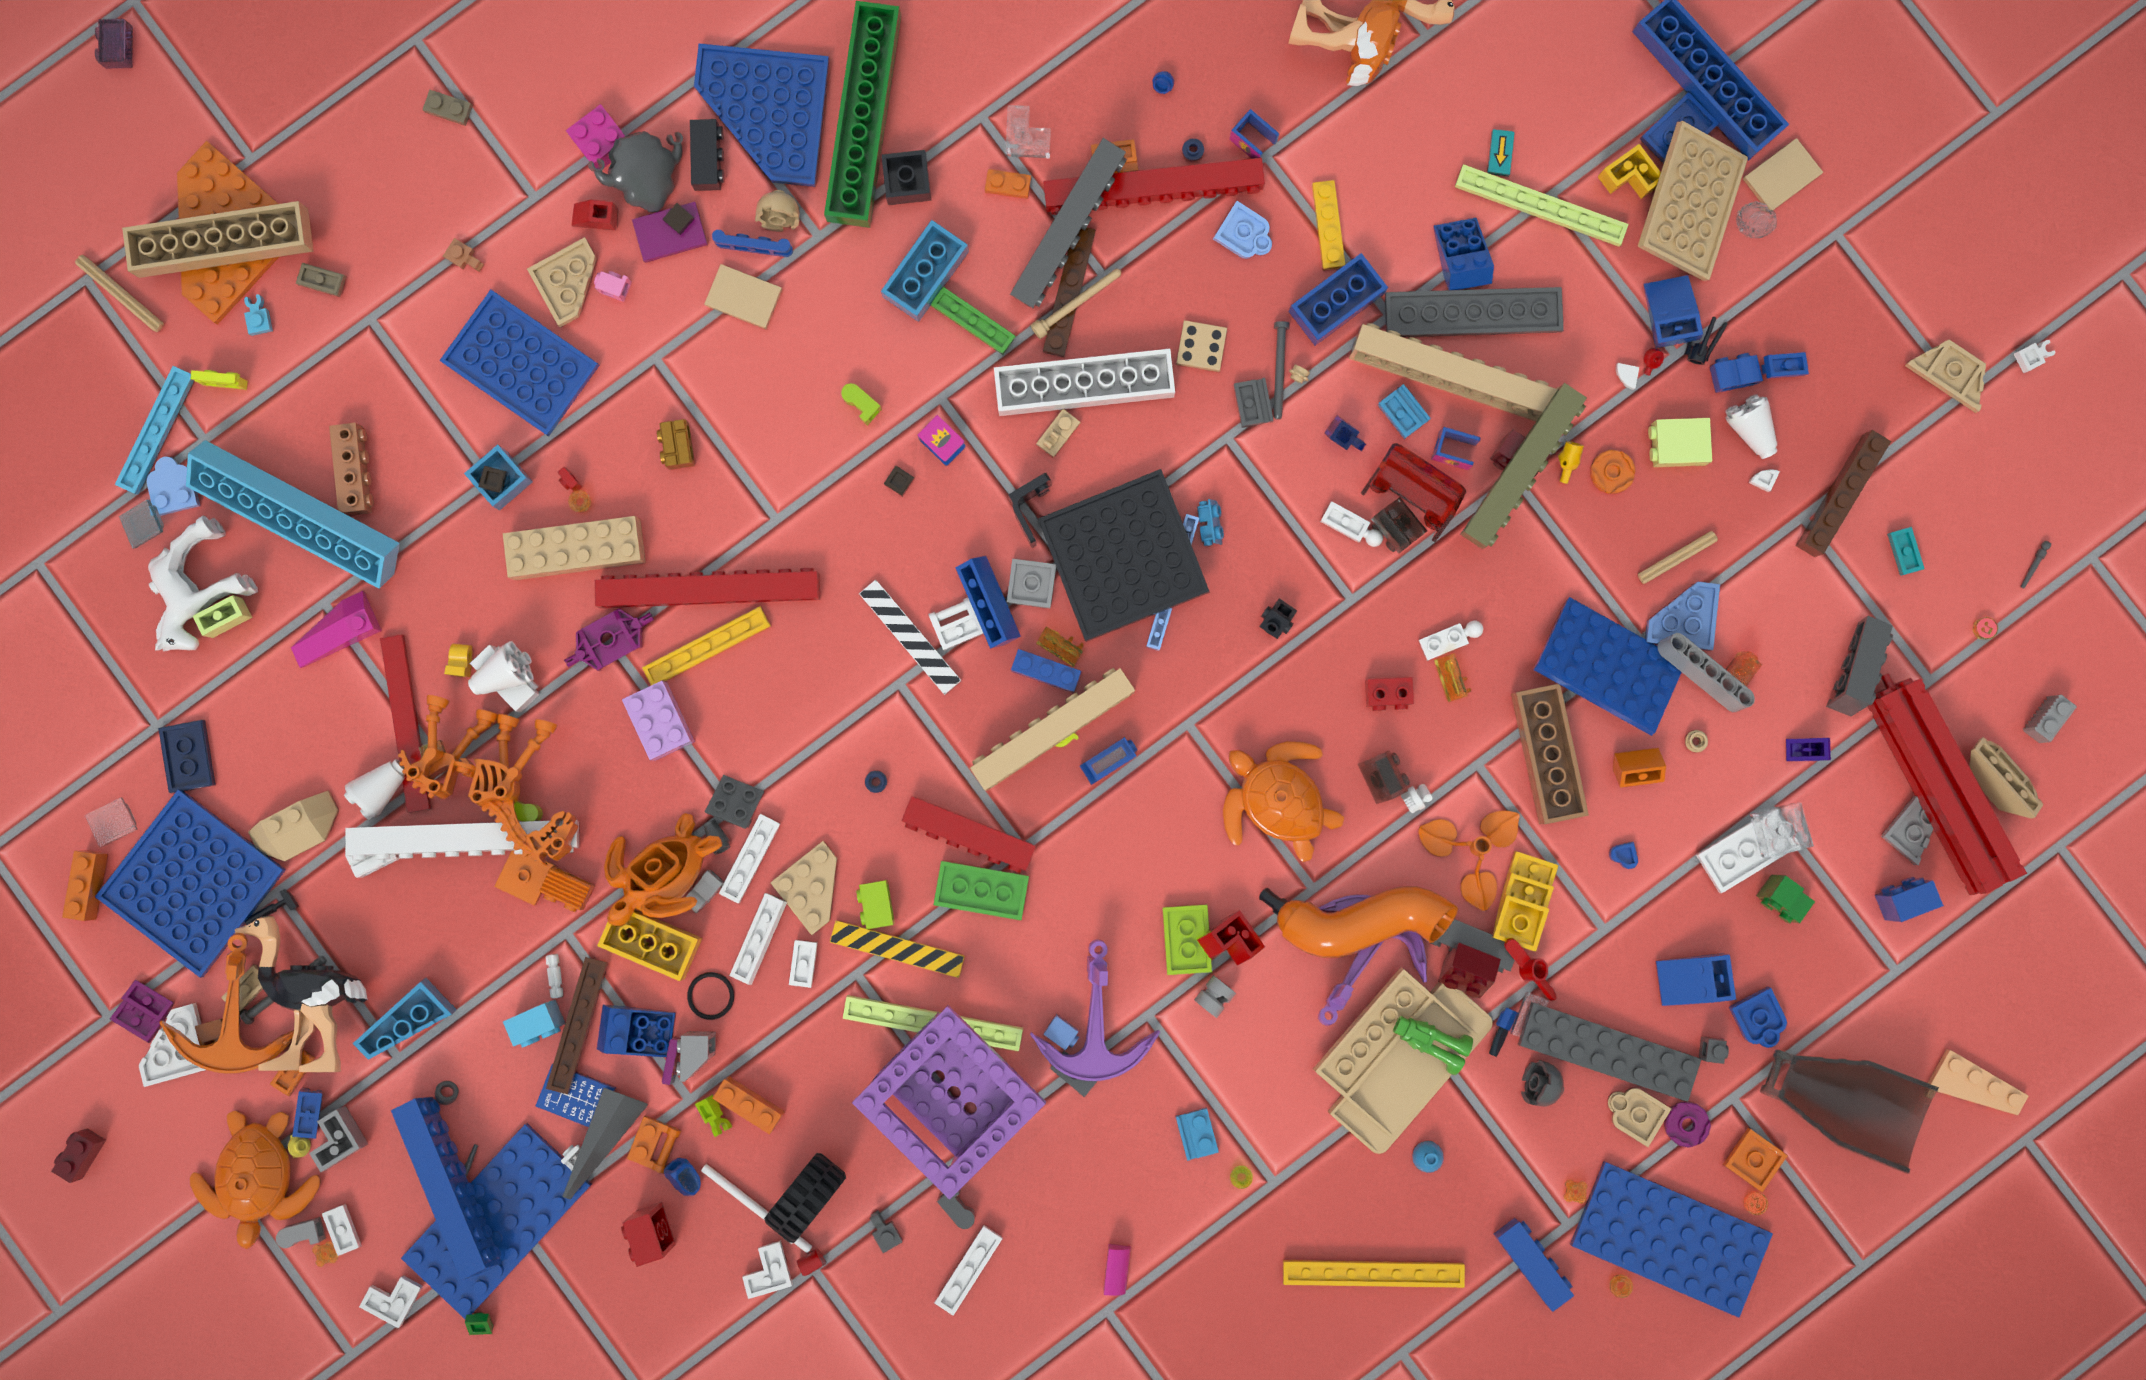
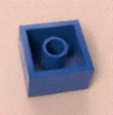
(1908, 900)

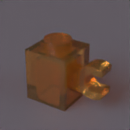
(1744, 666)

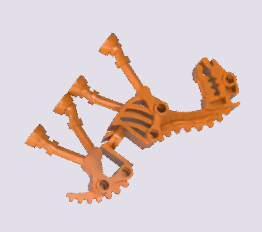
(494, 783)

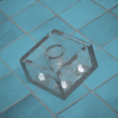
(1781, 830)

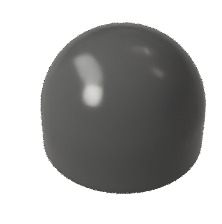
(446, 1100)

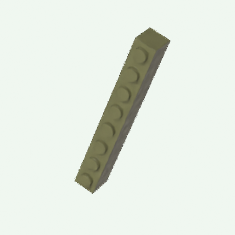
(1523, 466)

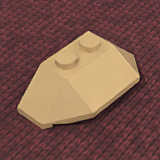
(2003, 780)
(296, 827)

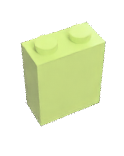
(1680, 442)

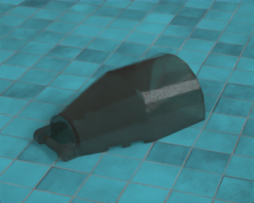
(1855, 1104)

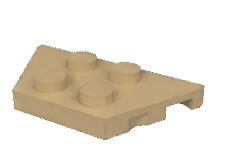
(1952, 372)

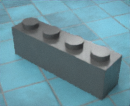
(1478, 940)

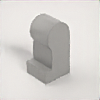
(705, 889)
(301, 1231)

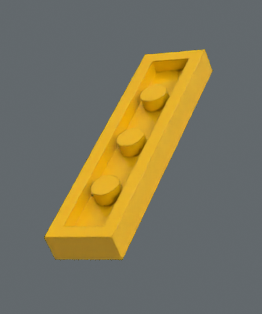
(1328, 225)

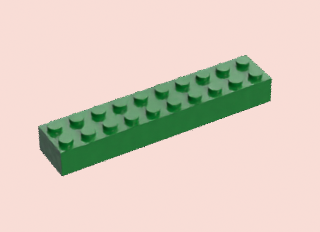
(862, 114)

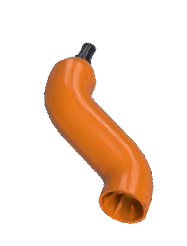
(1363, 922)

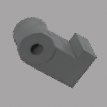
(961, 1215)

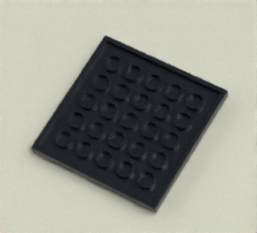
(1123, 555)

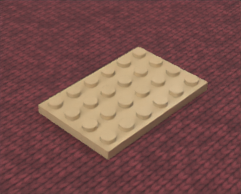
(1692, 201)

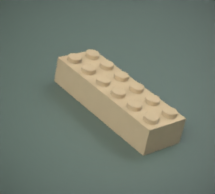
(574, 548)

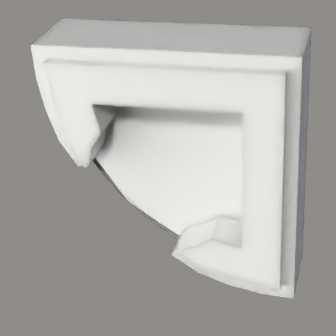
(1627, 375)
(1764, 479)

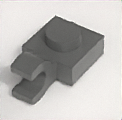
(886, 1234)

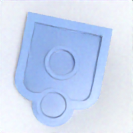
(1244, 232)
(169, 489)

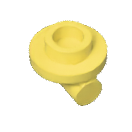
(298, 1146)

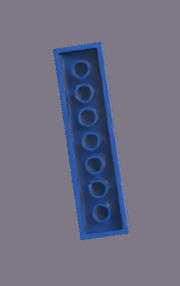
(1710, 77)
(447, 1187)

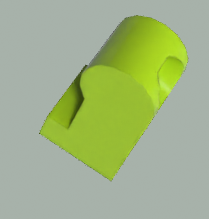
(863, 402)
(528, 812)

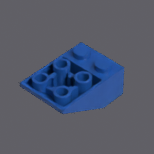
(1463, 254)
(1673, 311)
(1696, 979)
(635, 1031)

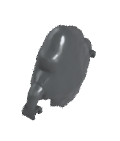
(641, 169)

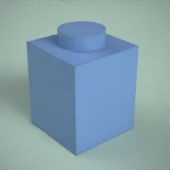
(1061, 1032)

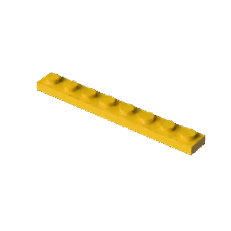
(1373, 1273)

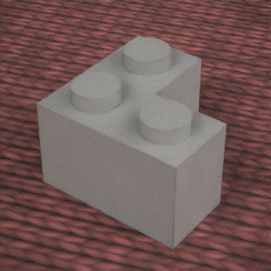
(343, 1139)

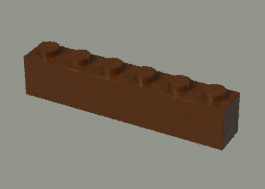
(1843, 493)

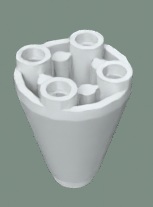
(1754, 425)
(502, 671)
(375, 788)

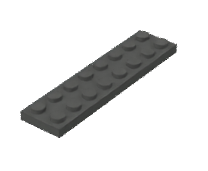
(1475, 312)
(1609, 1051)

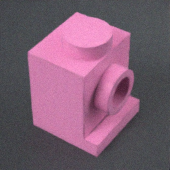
(612, 285)

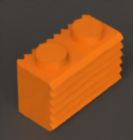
(566, 888)

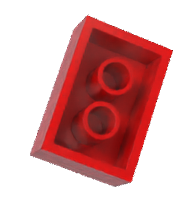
(648, 1234)

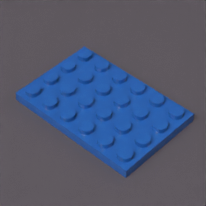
(519, 362)
(1608, 666)

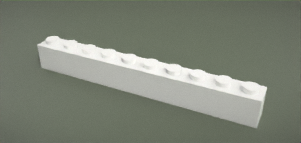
(435, 839)

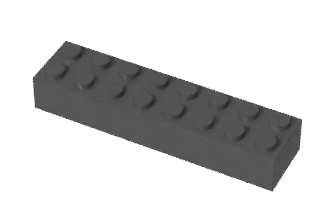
(1068, 222)

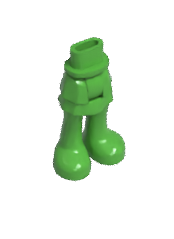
(1421, 1036)

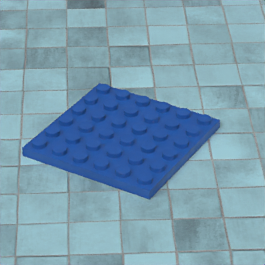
(190, 883)

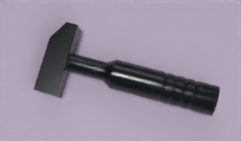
(287, 899)

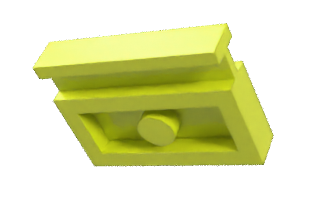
(217, 379)

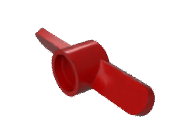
(1530, 969)

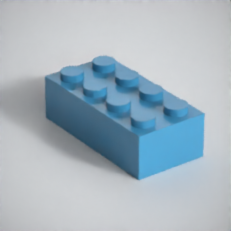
(925, 270)

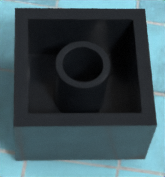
(906, 177)

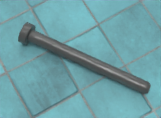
(1281, 327)
(247, 1016)

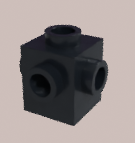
(1278, 618)

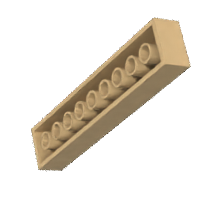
(1451, 372)

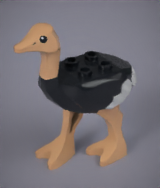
(306, 993)

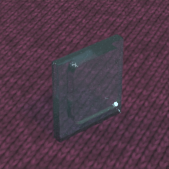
(142, 523)

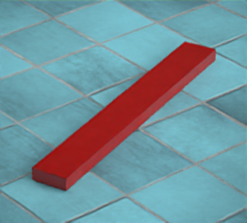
(403, 714)

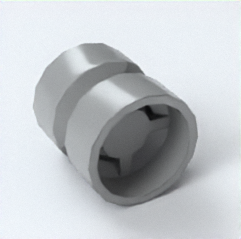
(1215, 996)

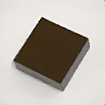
(678, 219)
(493, 479)
(899, 481)

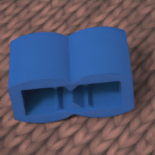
(1735, 373)

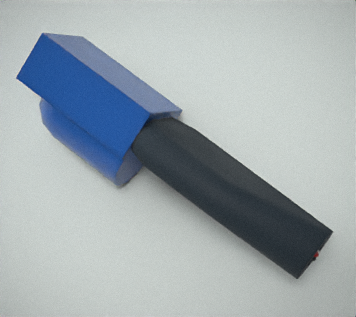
(1505, 1022)

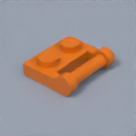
(647, 1141)

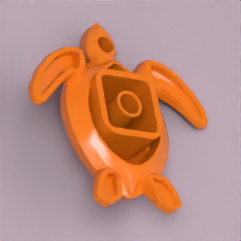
(1279, 798)
(658, 873)
(253, 1178)

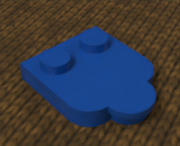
(1760, 1018)

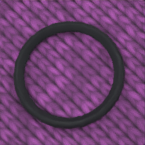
(695, 981)

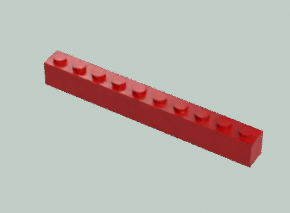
(1168, 184)
(707, 589)

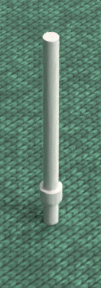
(746, 1200)

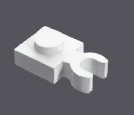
(2033, 356)

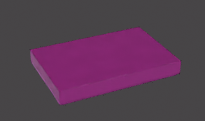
(660, 240)

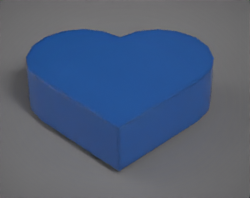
(1625, 855)

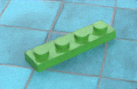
(973, 320)

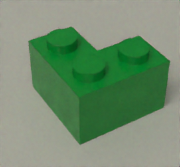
(1786, 898)

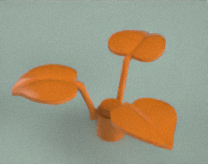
(1501, 831)

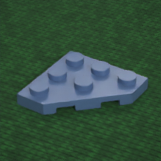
(1689, 614)

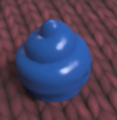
(1163, 82)

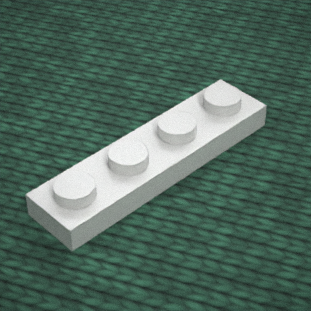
(749, 858)
(758, 939)
(968, 1270)

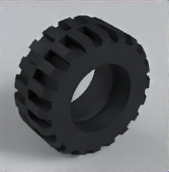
(805, 1198)

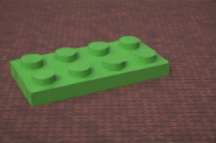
(981, 890)

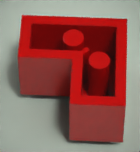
(1233, 935)

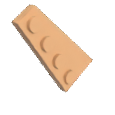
(1970, 1082)

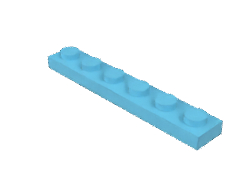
(155, 430)

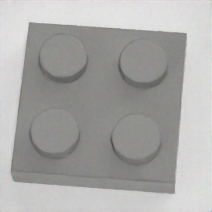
(1031, 583)

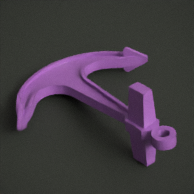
(1343, 991)
(1094, 1059)

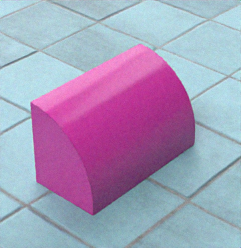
(1116, 1270)

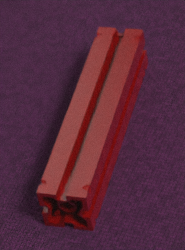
(1945, 786)

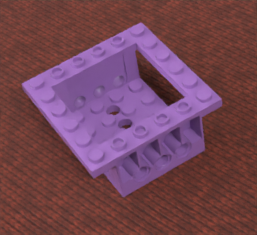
(981, 1074)

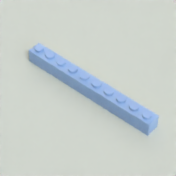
(1162, 618)

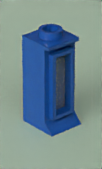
(1109, 760)

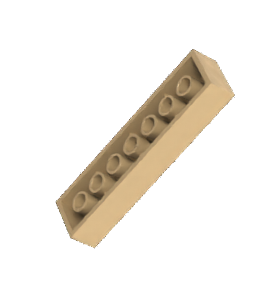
(217, 239)
(1053, 729)

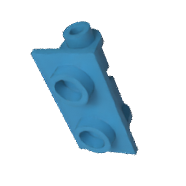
(1213, 532)

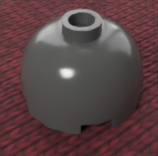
(1543, 1084)

